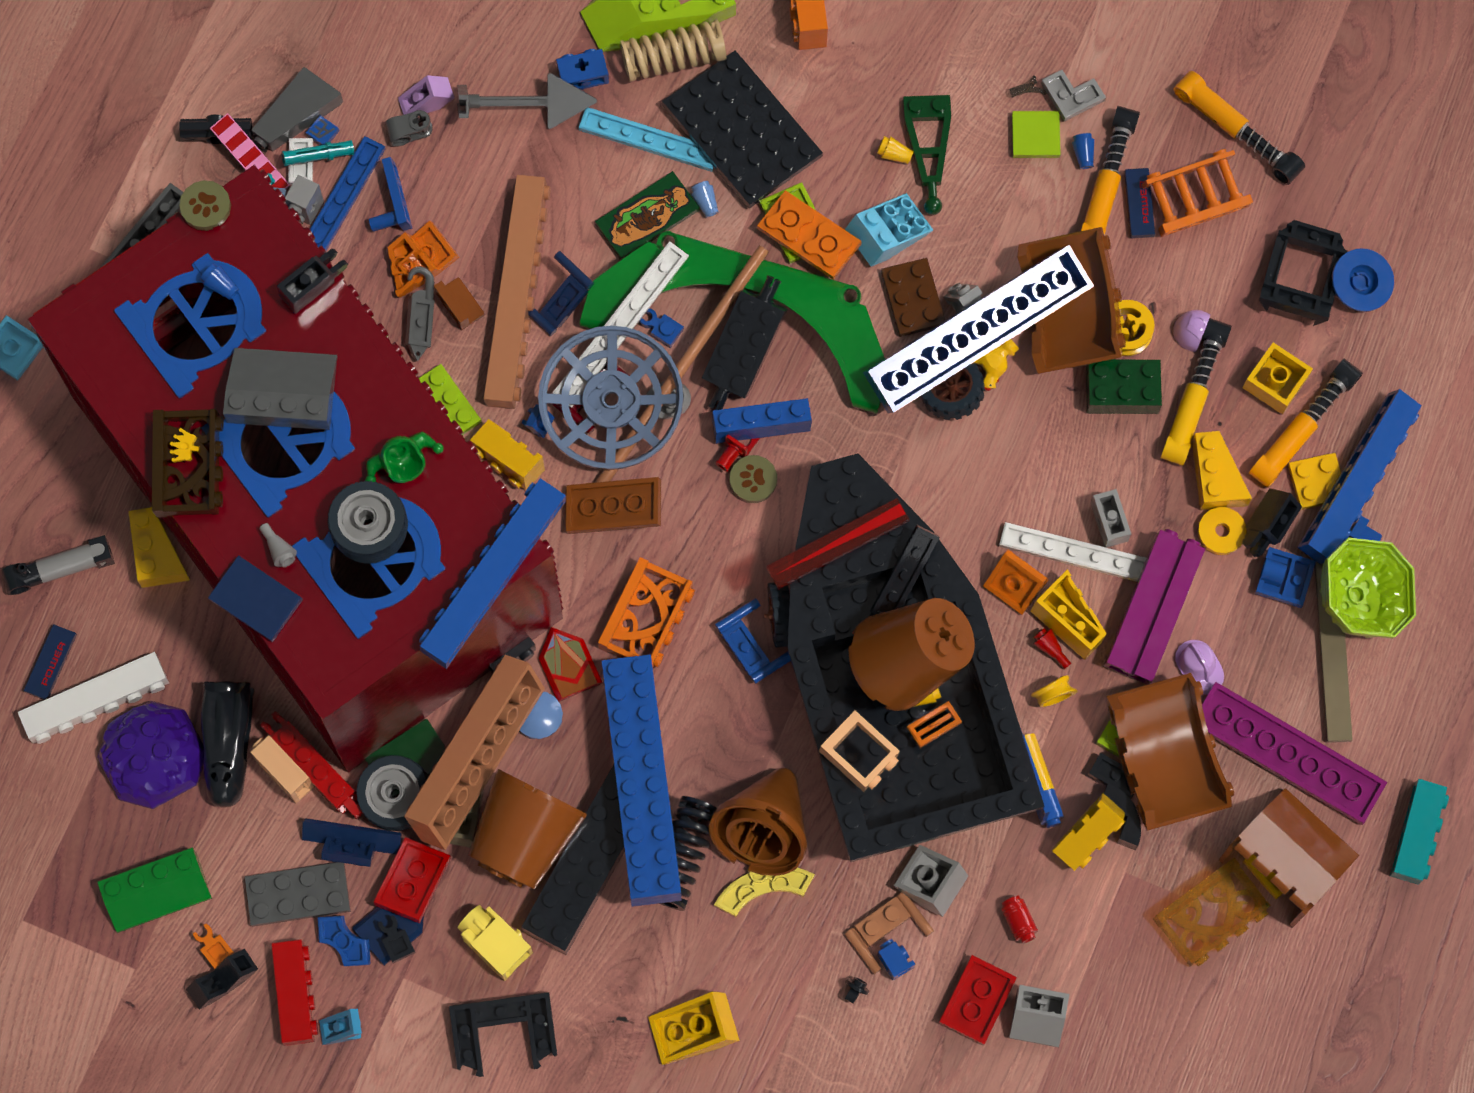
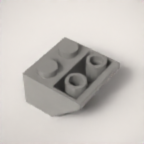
(1039, 1016)

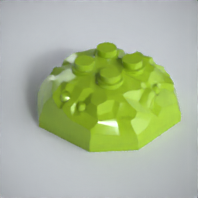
(1368, 588)

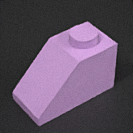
(427, 95)

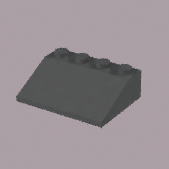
(280, 388)

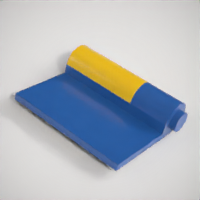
(1052, 811)

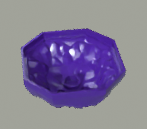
(151, 754)

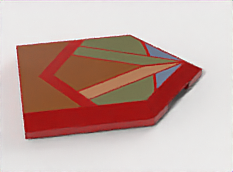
(568, 664)

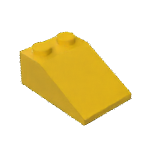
(694, 1027)

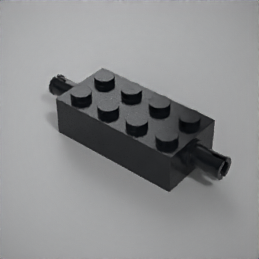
(744, 343)

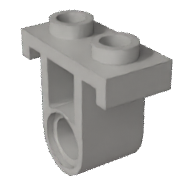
(962, 296)

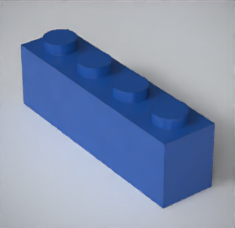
(762, 420)

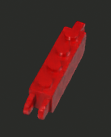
(319, 771)

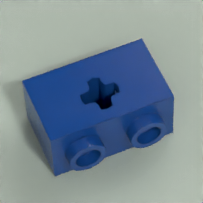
(593, 64)

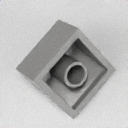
(931, 880)

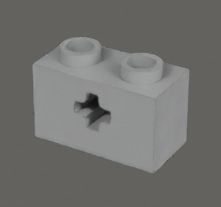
(305, 198)
(1110, 518)

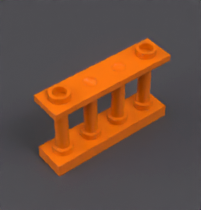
(1193, 215)

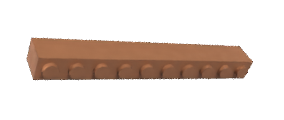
(515, 292)

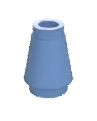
(705, 198)

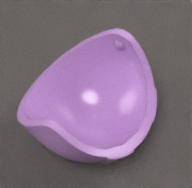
(1190, 329)

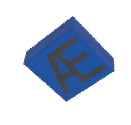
(322, 131)

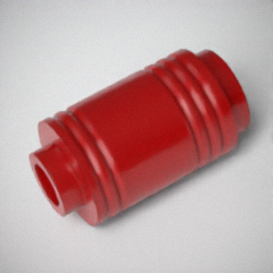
(1019, 919)

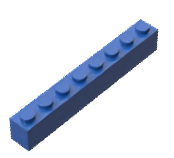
(1360, 475)
(492, 573)

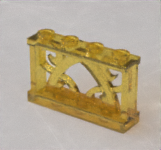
(1222, 880)

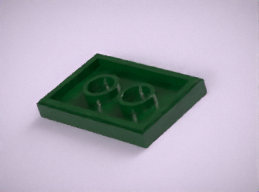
(418, 743)

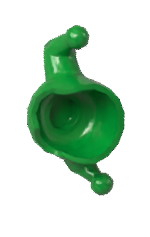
(402, 457)

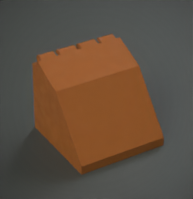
(1296, 848)

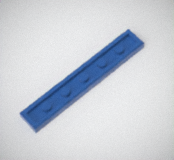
(346, 191)

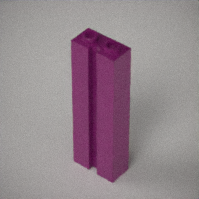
(1154, 606)

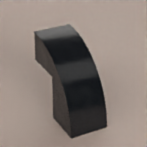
(1131, 830)
(225, 978)

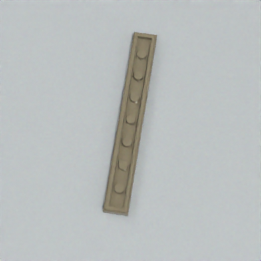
(1333, 673)

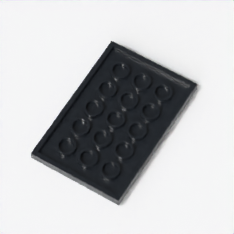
(742, 129)

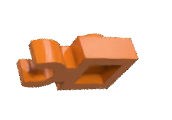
(215, 948)

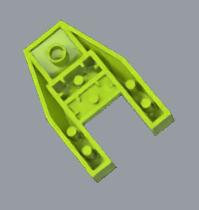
(626, 19)

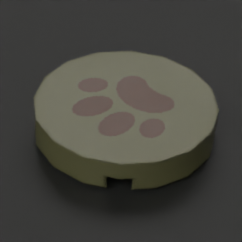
(205, 205)
(753, 478)

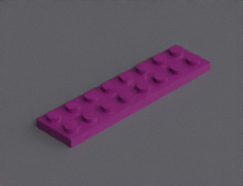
(1291, 754)

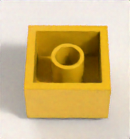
(1277, 378)

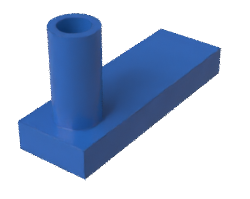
(400, 215)

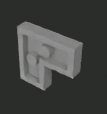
(1071, 100)

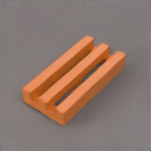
(916, 735)

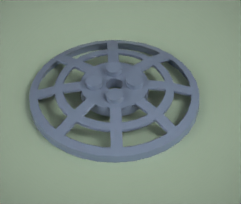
(603, 384)

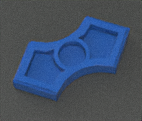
(352, 949)

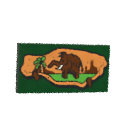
(647, 215)

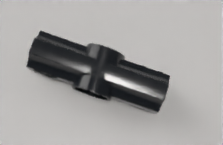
(200, 128)

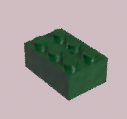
(1124, 387)

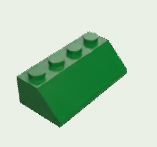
(154, 890)

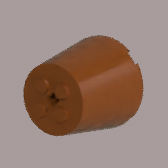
(910, 651)
(522, 831)

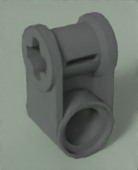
(406, 128)

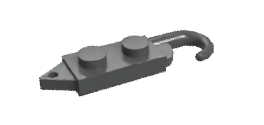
(420, 314)

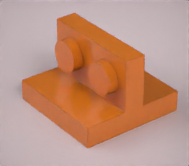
(1015, 582)

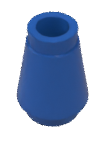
(1084, 150)
(219, 281)

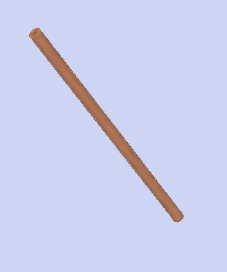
(695, 347)

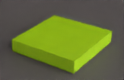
(1036, 134)

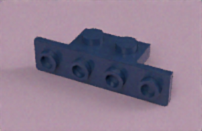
(350, 842)

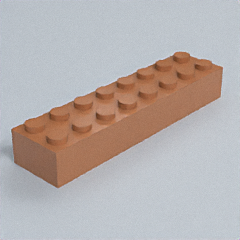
(474, 752)

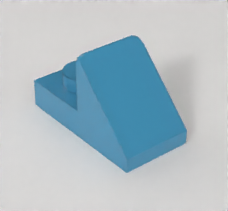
(341, 1027)

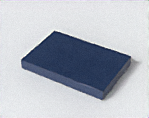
(255, 598)

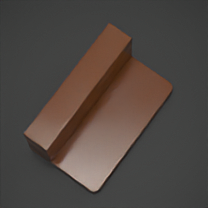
(459, 302)

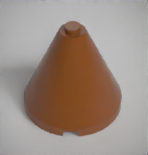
(763, 825)

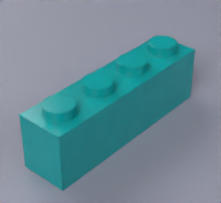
(1418, 832)

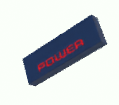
(1139, 204)
(50, 662)

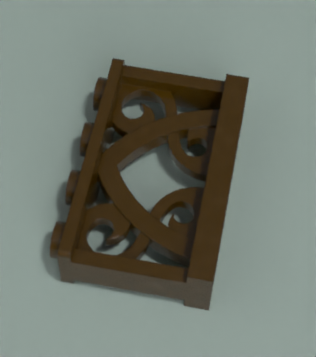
(161, 489)

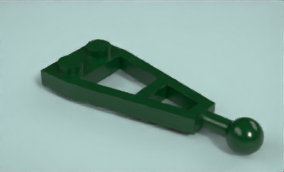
(928, 109)

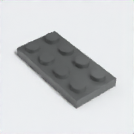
(297, 894)

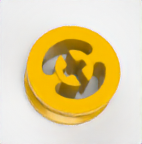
(1137, 319)

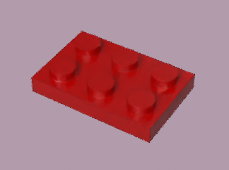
(412, 880)
(977, 1000)

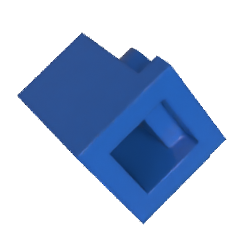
(895, 959)

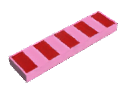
(244, 149)

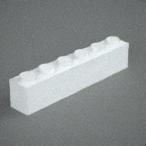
(93, 698)

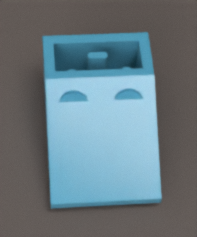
(888, 229)

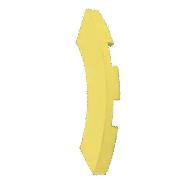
(753, 885)

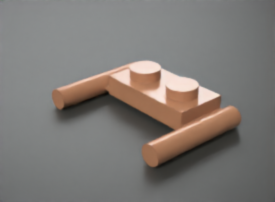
(882, 923)

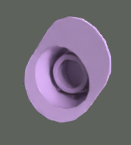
(1201, 662)

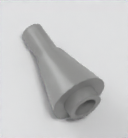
(280, 550)

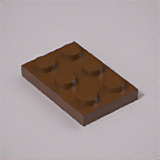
(913, 296)

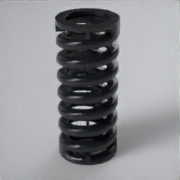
(686, 809)

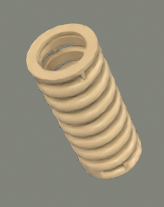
(676, 41)

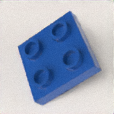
(1285, 577)

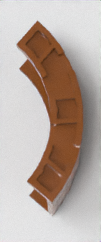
(1090, 324)
(1168, 751)

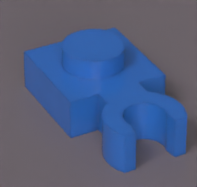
(664, 329)

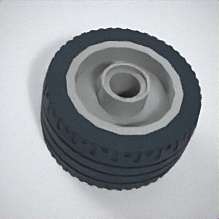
(365, 503)
(376, 790)

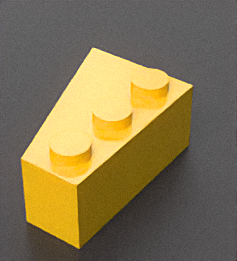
(507, 455)
(1217, 474)
(153, 552)
(1069, 616)
(1089, 832)

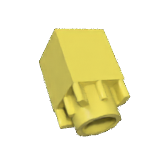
(494, 941)

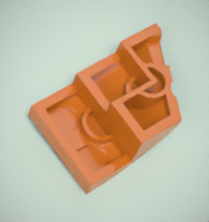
(424, 249)

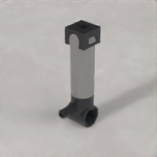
(22, 576)

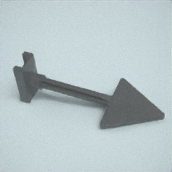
(562, 100)

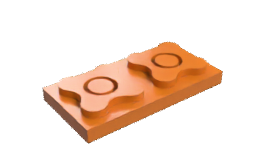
(809, 235)

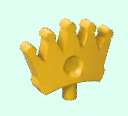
(184, 447)

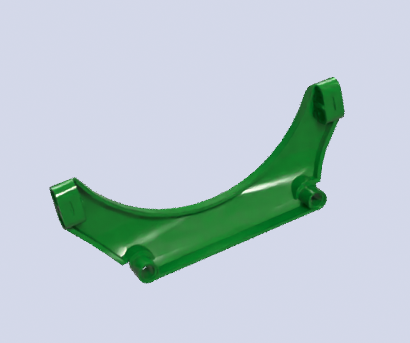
(817, 299)

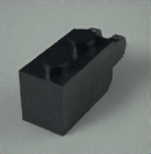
(310, 280)
(1270, 521)

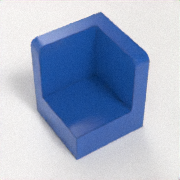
(1362, 531)

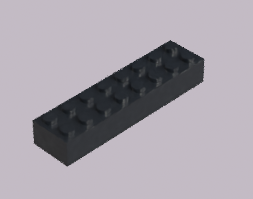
(580, 873)

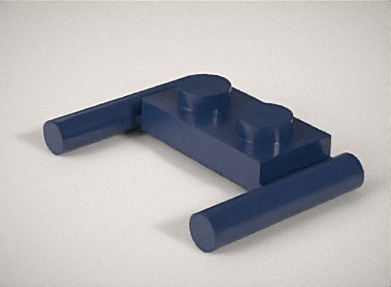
(565, 298)

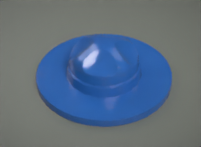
(1363, 280)

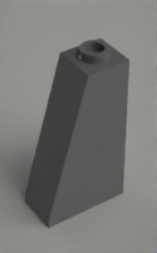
(295, 110)

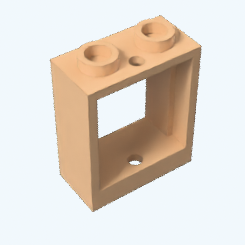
(829, 746)
(281, 768)

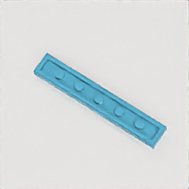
(643, 138)

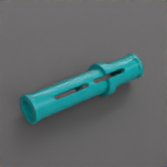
(327, 151)

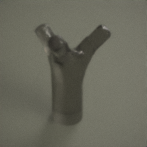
(1027, 87)

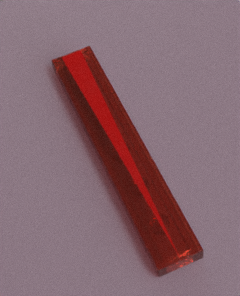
(837, 543)

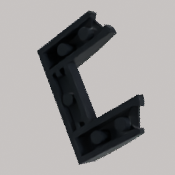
(469, 1017)

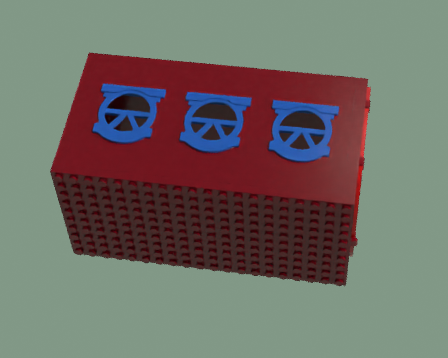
(339, 655)

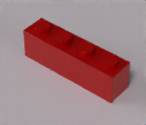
(293, 992)

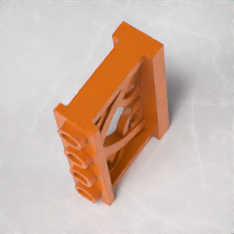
(640, 582)

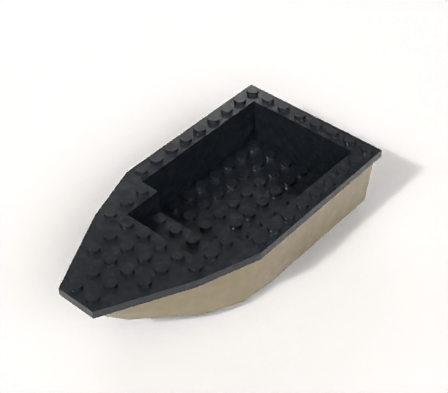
(959, 779)

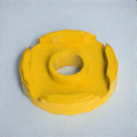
(1221, 517)

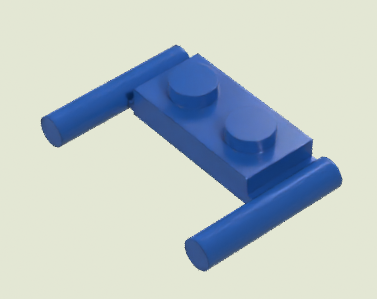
(745, 646)

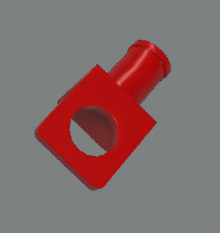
(733, 450)

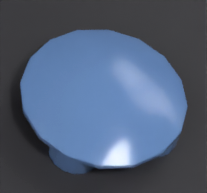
(544, 718)

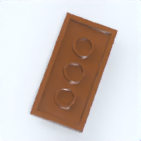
(613, 505)

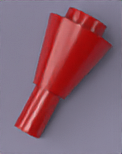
(1048, 643)

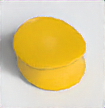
(1054, 692)

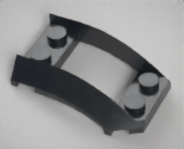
(1294, 300)

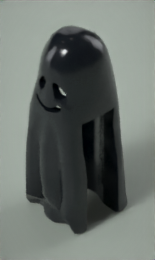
(226, 734)

